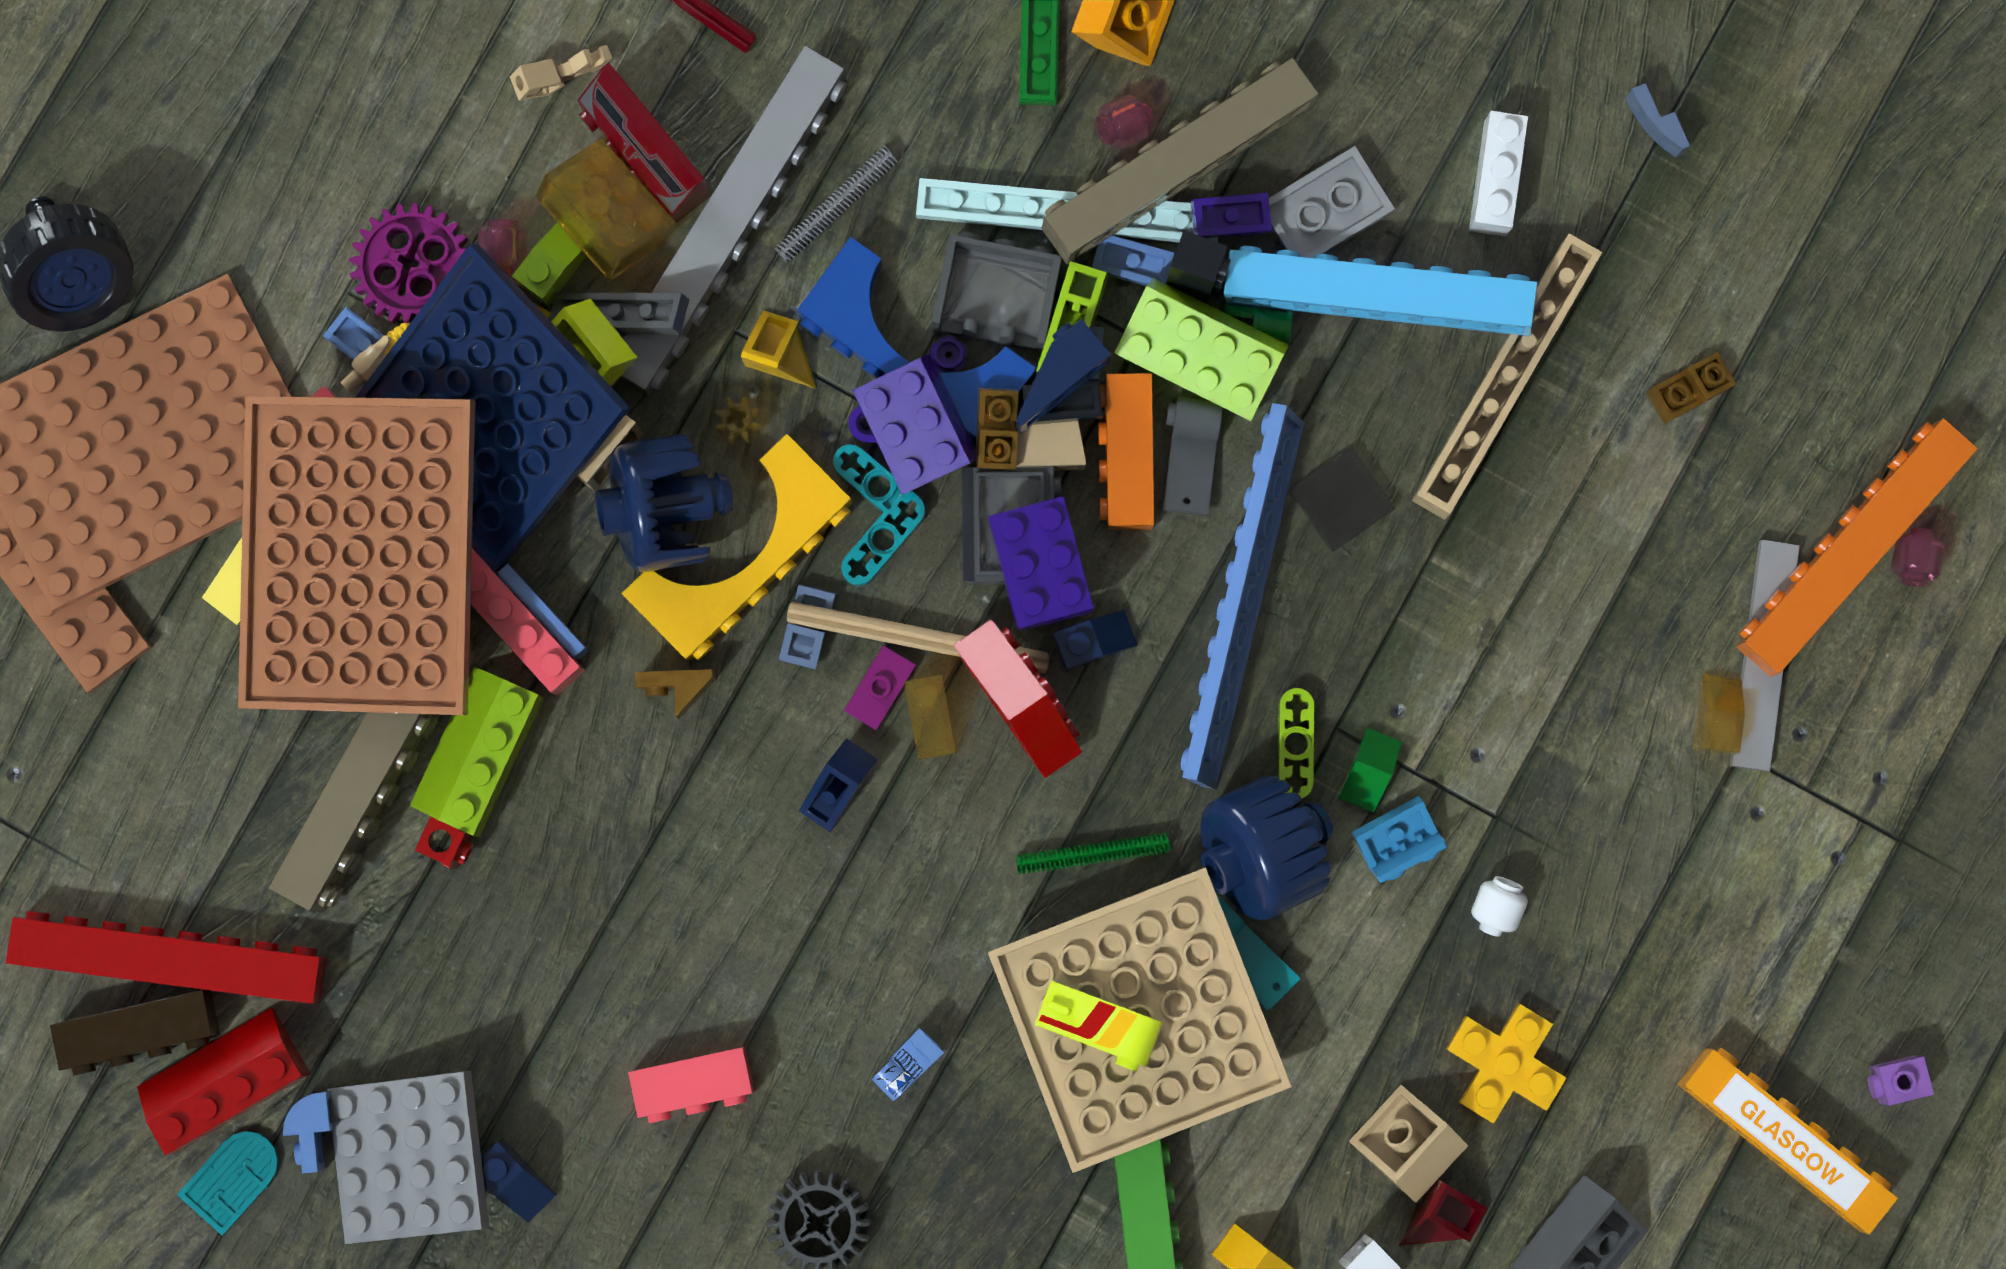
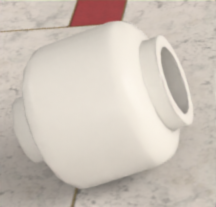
(1499, 906)

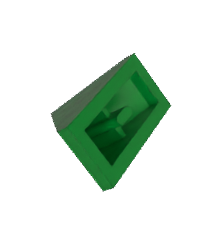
(1370, 770)

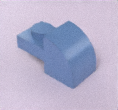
(309, 1119)

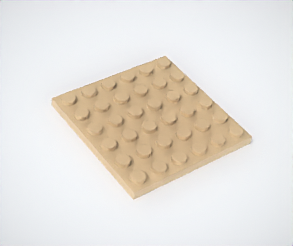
(1165, 959)

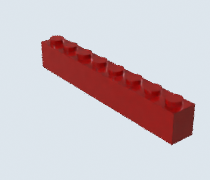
(166, 959)

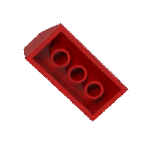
(220, 1082)

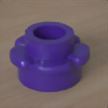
(958, 351)

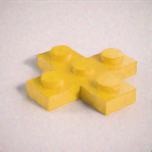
(1506, 1063)

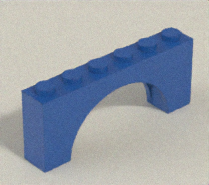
(842, 312)

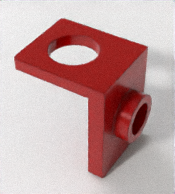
(457, 852)

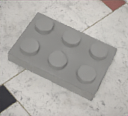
(1328, 206)

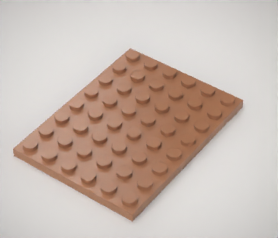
(131, 442)
(356, 554)

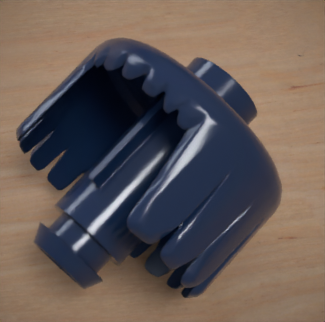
(652, 495)
(1264, 851)

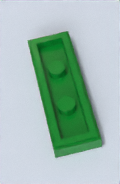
(1039, 52)

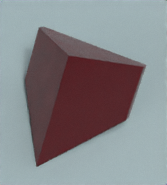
(1444, 1216)

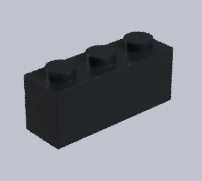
(1198, 267)

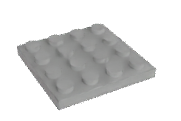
(408, 1158)

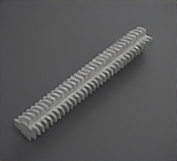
(835, 204)

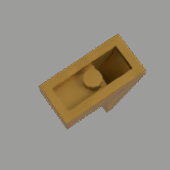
(687, 686)

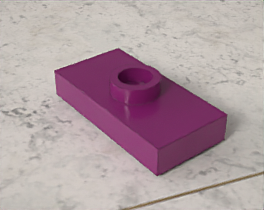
(879, 688)

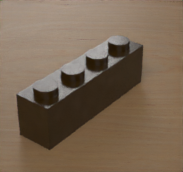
(135, 1030)

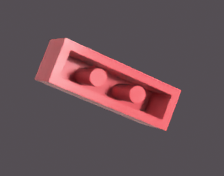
(691, 1084)

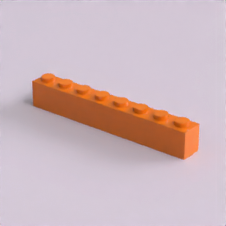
(1856, 547)

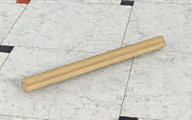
(890, 631)

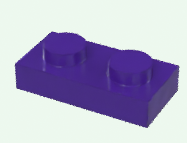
(1231, 215)

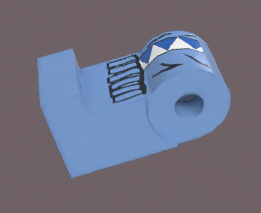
(907, 1064)

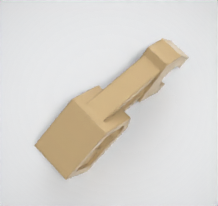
(547, 77)

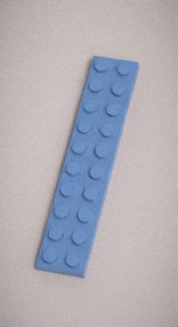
(1241, 606)

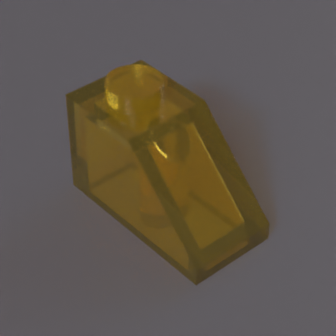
(1719, 716)
(930, 717)

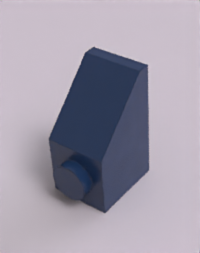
(1094, 640)
(838, 784)
(514, 1181)

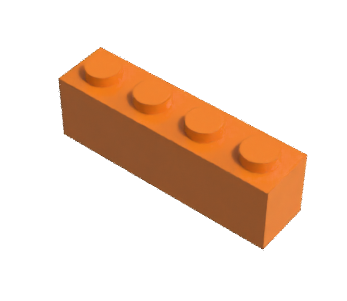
(1128, 452)

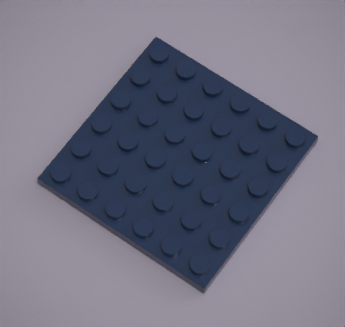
(533, 393)

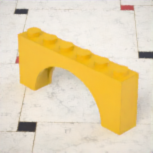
(805, 508)

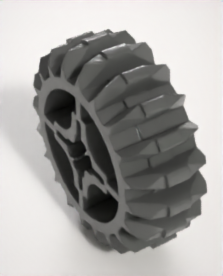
(798, 1194)

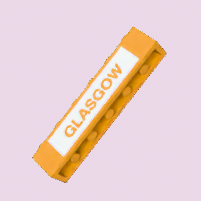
(1787, 1140)

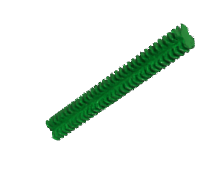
(1092, 853)

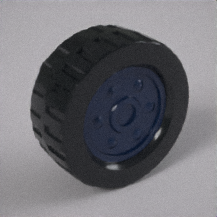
(64, 266)

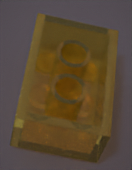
(605, 209)

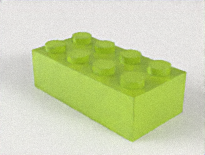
(1201, 349)

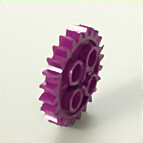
(378, 255)

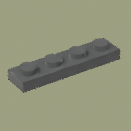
(633, 311)

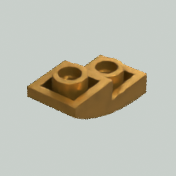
(1691, 388)
(997, 428)

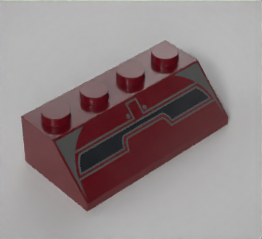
(642, 143)

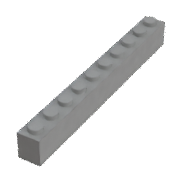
(738, 207)

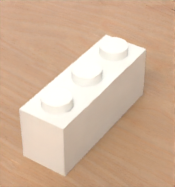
(1498, 173)

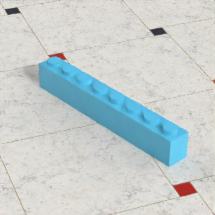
(1380, 291)

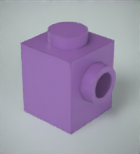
(1900, 1080)

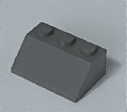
(1583, 1233)

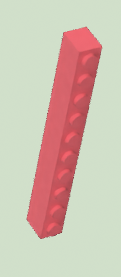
(516, 623)

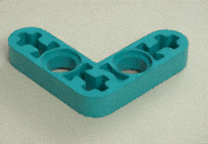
(887, 505)

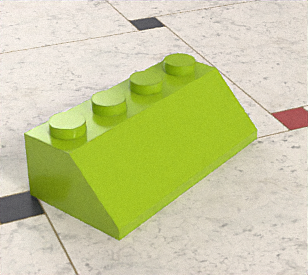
(477, 753)

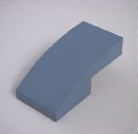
(1663, 130)
(801, 643)

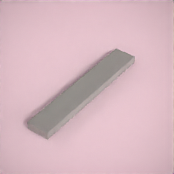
(1760, 691)

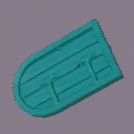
(232, 1179)

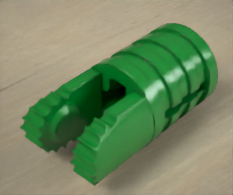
(1272, 322)

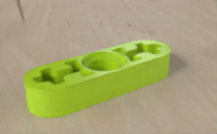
(1304, 715)

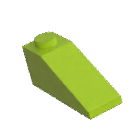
(549, 265)
(1077, 301)

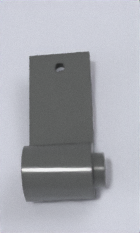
(1191, 455)

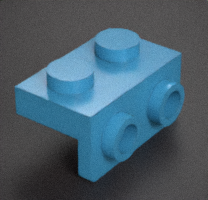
(1399, 840)

